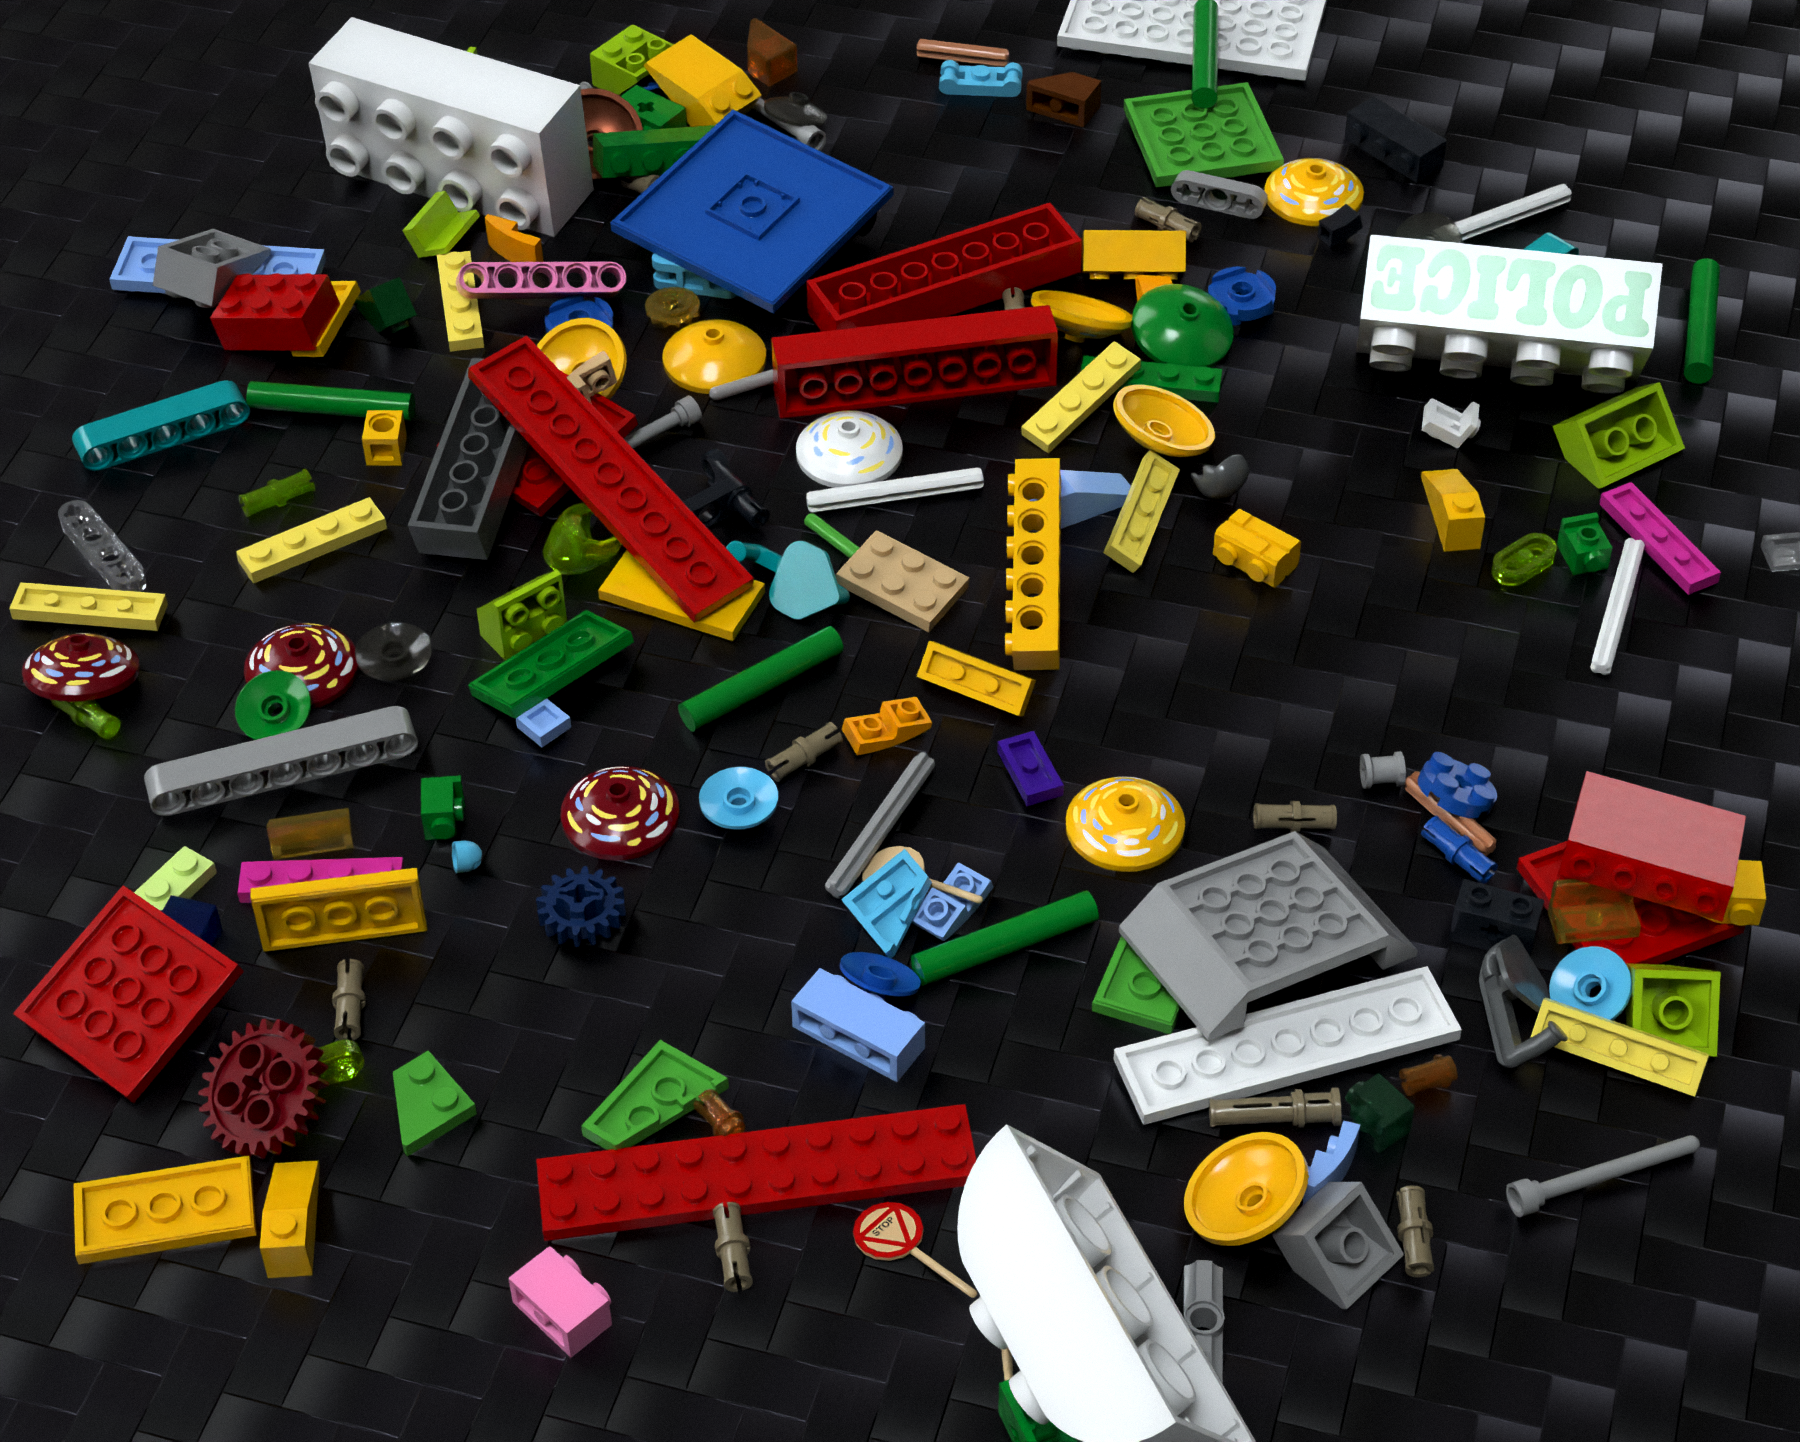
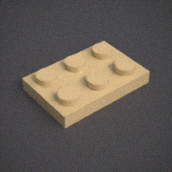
(902, 581)

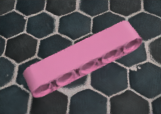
(525, 287)

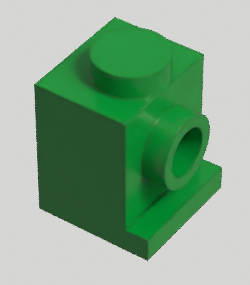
(1584, 544)
(441, 806)

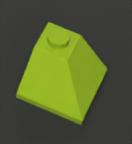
(1676, 1004)

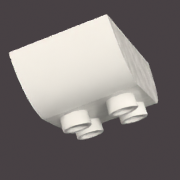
(1082, 1304)

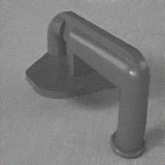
(1503, 977)

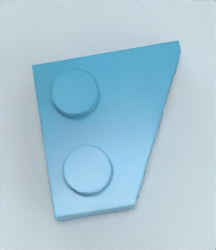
(889, 901)

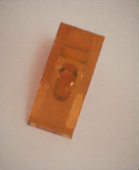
(769, 54)

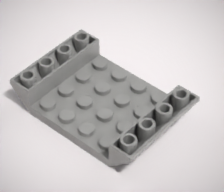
(1256, 928)

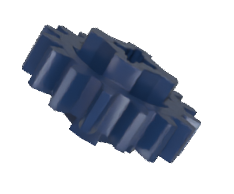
(581, 906)

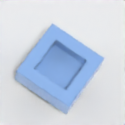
(543, 722)

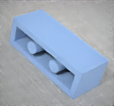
(858, 1024)

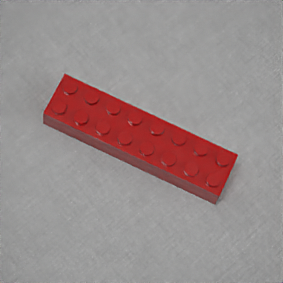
(949, 272)
(914, 361)

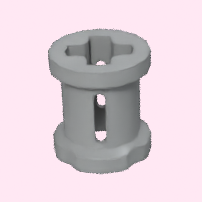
(1382, 770)

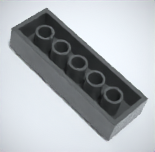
(468, 479)

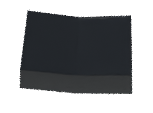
(1339, 226)

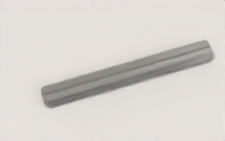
(879, 825)

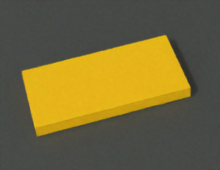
(636, 589)
(339, 909)
(164, 1209)

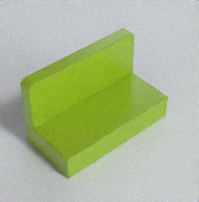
(438, 226)

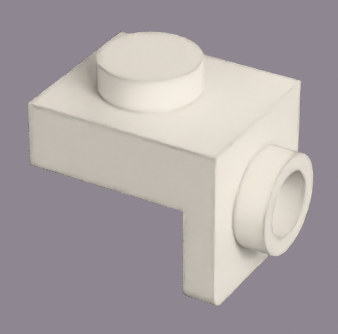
(1450, 425)

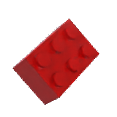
(275, 312)

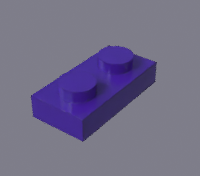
(1030, 768)

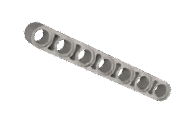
(280, 760)

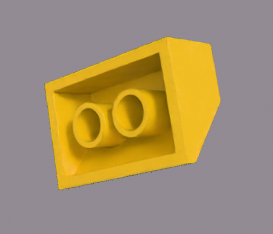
(1133, 253)

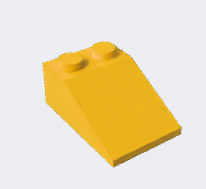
(702, 82)

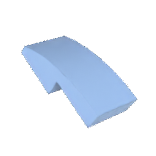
(945, 913)
(1335, 1162)

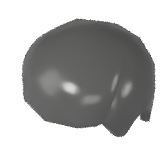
(1223, 480)

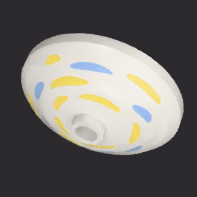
(849, 449)

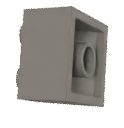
(1339, 1242)

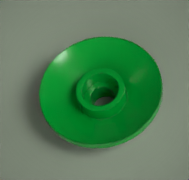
(263, 696)

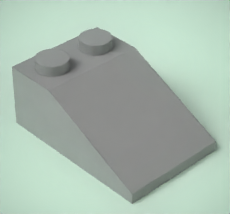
(205, 265)

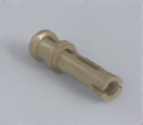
(1297, 1108)

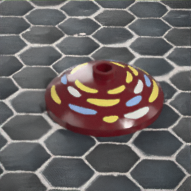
(313, 653)
(80, 668)
(620, 813)

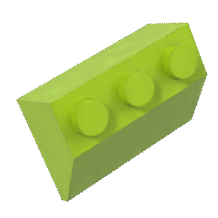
(1620, 435)

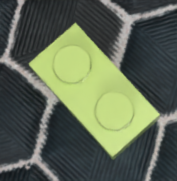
(177, 877)

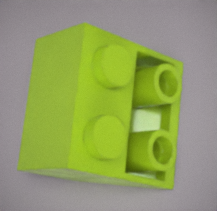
(621, 59)
(523, 614)

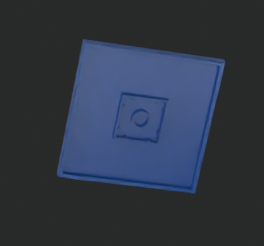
(752, 210)

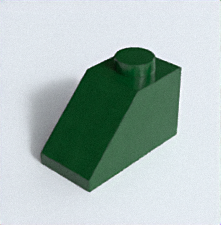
(387, 306)

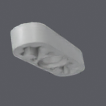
(1198, 181)

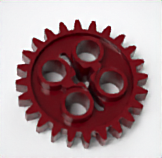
(259, 1080)

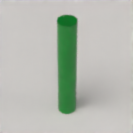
(1205, 53)
(1702, 321)
(326, 400)
(760, 678)
(1005, 937)

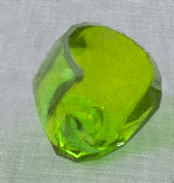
(570, 544)

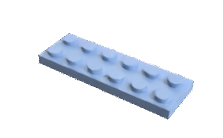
(138, 259)

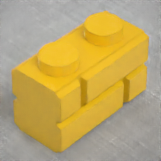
(1256, 548)

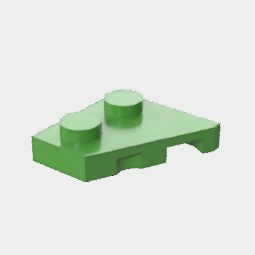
(428, 1102)

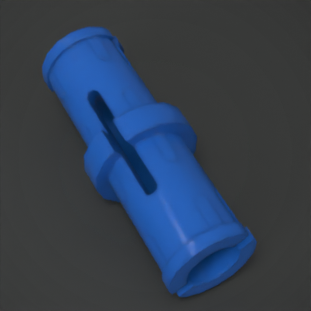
(1459, 850)

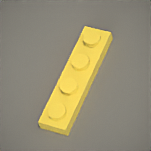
(461, 313)
(1081, 397)
(1141, 511)
(311, 540)
(88, 606)
(1624, 1047)

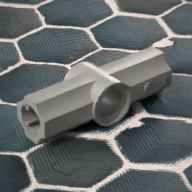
(1205, 1309)

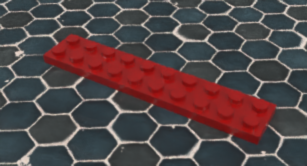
(611, 478)
(755, 1169)

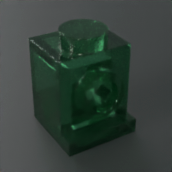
(1380, 1111)

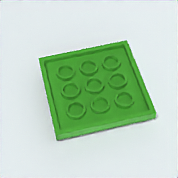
(1215, 140)

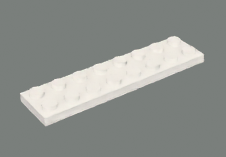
(1287, 1045)

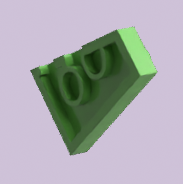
(651, 1097)

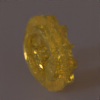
(663, 300)

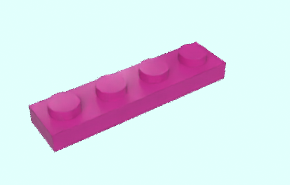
(1661, 538)
(292, 871)

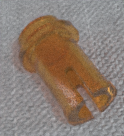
(1428, 1075)
(719, 1114)

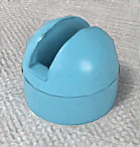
(465, 856)

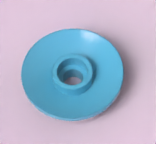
(738, 798)
(1590, 968)

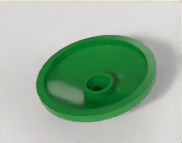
(1182, 326)

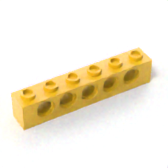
(1038, 647)

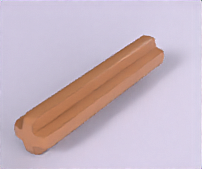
(962, 53)
(1464, 826)

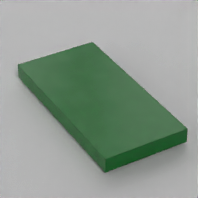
(550, 663)

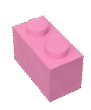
(561, 1300)

